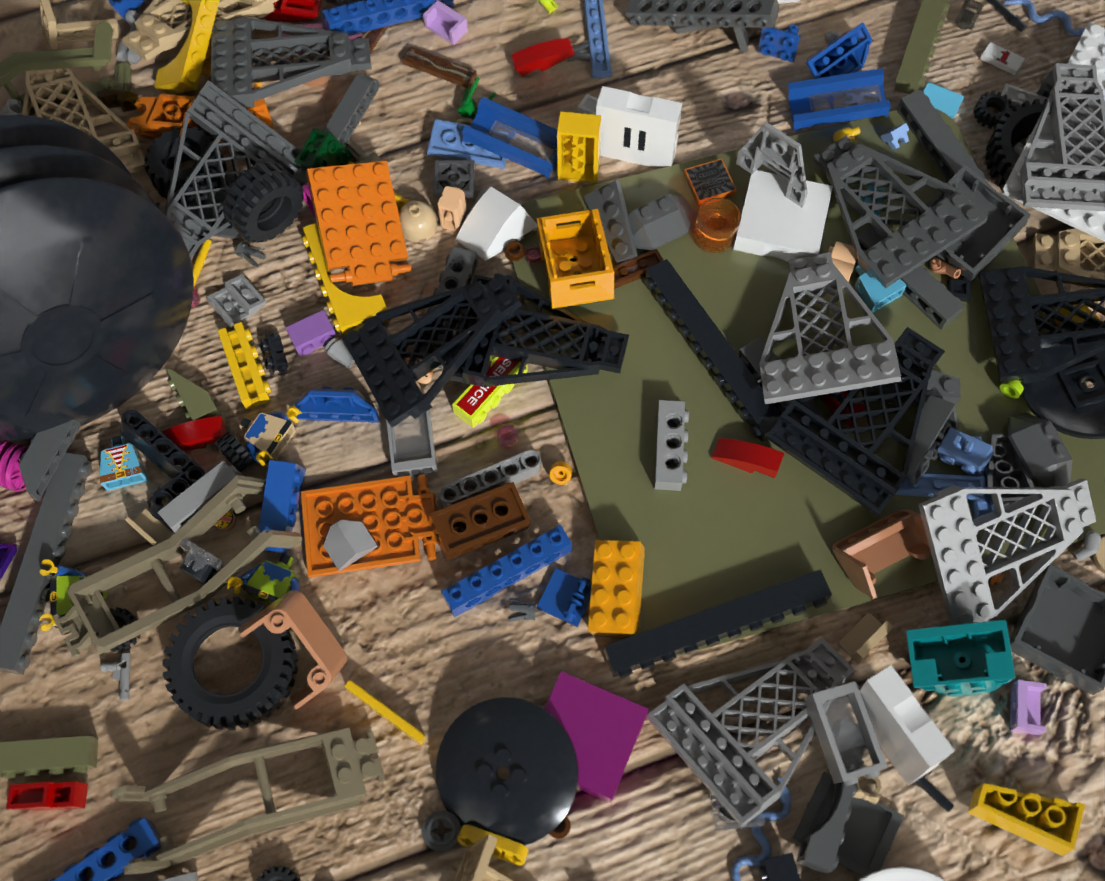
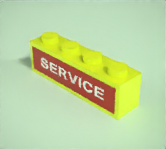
(478, 400)

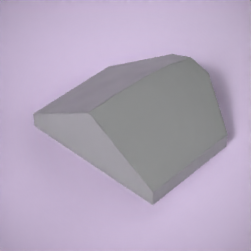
(348, 542)

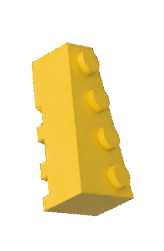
(1038, 819)

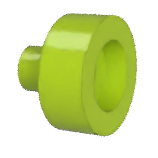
(1012, 389)

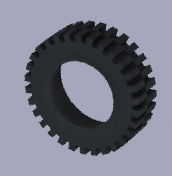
(1010, 129)
(246, 704)

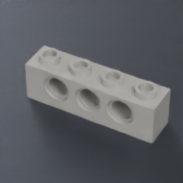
(666, 477)

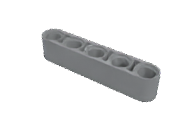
(496, 471)

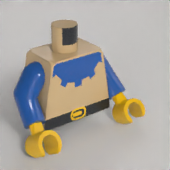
(269, 434)

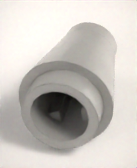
(338, 351)

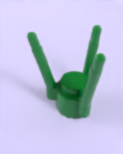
(468, 105)

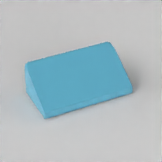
(943, 99)

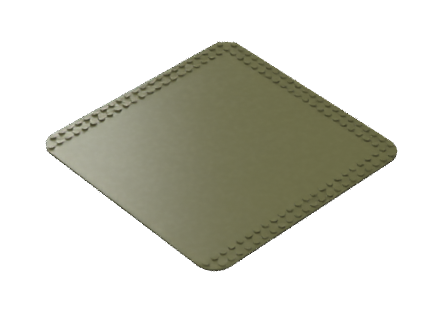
(737, 528)

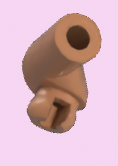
(943, 267)

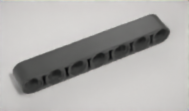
(348, 113)

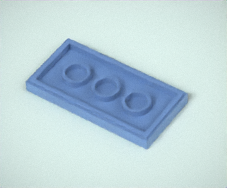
(448, 143)

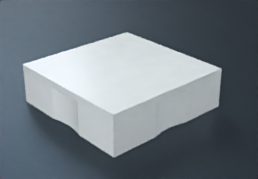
(776, 224)
(903, 727)

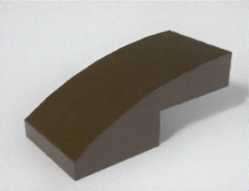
(118, 98)

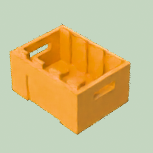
(579, 241)

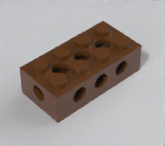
(479, 507)

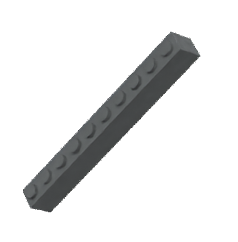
(46, 542)

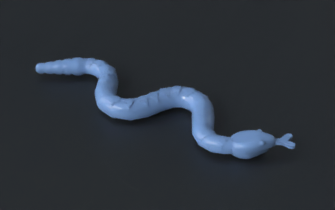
(1046, 18)
(751, 860)

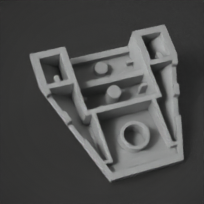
(778, 154)

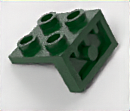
(322, 151)

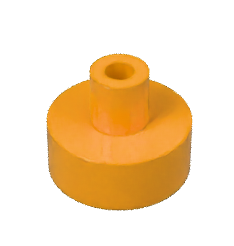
(560, 473)

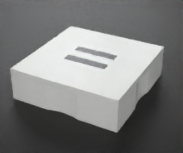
(638, 127)

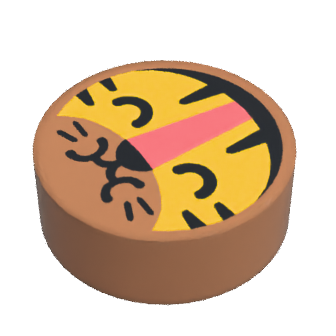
(226, 522)

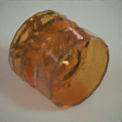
(716, 225)

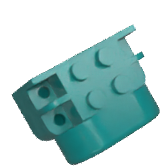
(940, 655)

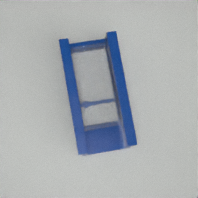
(837, 99)
(513, 137)

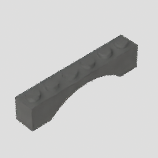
(820, 847)

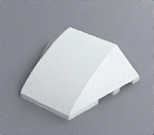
(494, 224)

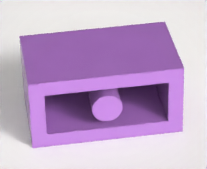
(311, 333)

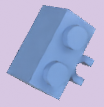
(965, 452)

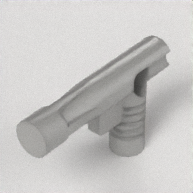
(120, 673)

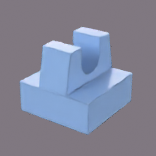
(892, 136)

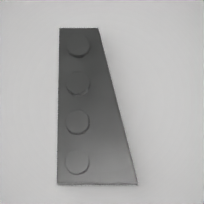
(614, 219)

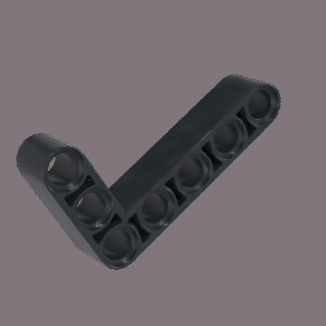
(166, 460)

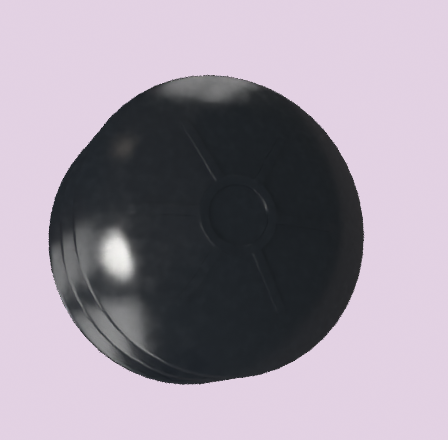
(86, 279)

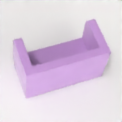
(445, 22)
(1026, 707)

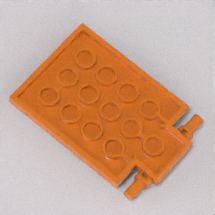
(358, 222)
(386, 510)

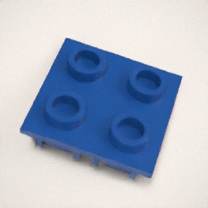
(780, 43)
(566, 597)

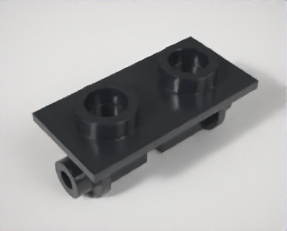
(271, 345)

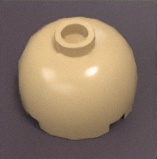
(418, 221)

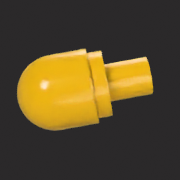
(846, 131)

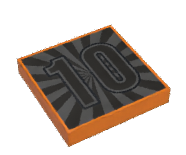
(710, 181)

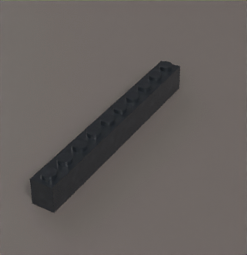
(712, 348)
(717, 623)

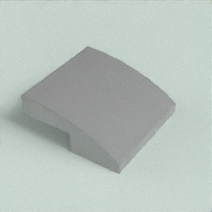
(236, 301)

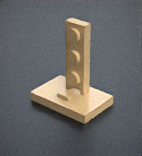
(68, 31)
(476, 860)

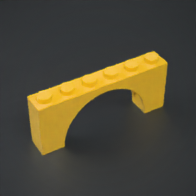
(185, 69)
(348, 309)

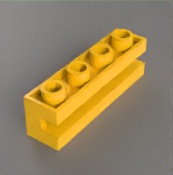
(244, 366)

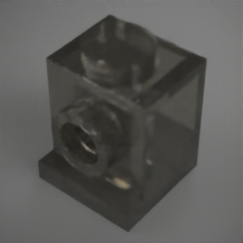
(967, 19)

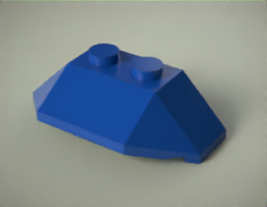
(842, 55)
(336, 405)

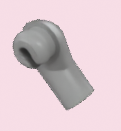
(1091, 546)

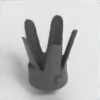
(580, 54)
(244, 250)
(528, 609)

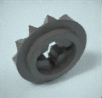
(432, 823)

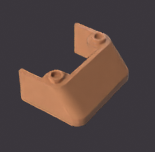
(881, 546)
(296, 612)

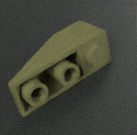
(193, 397)

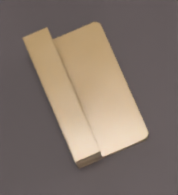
(150, 528)
(864, 637)

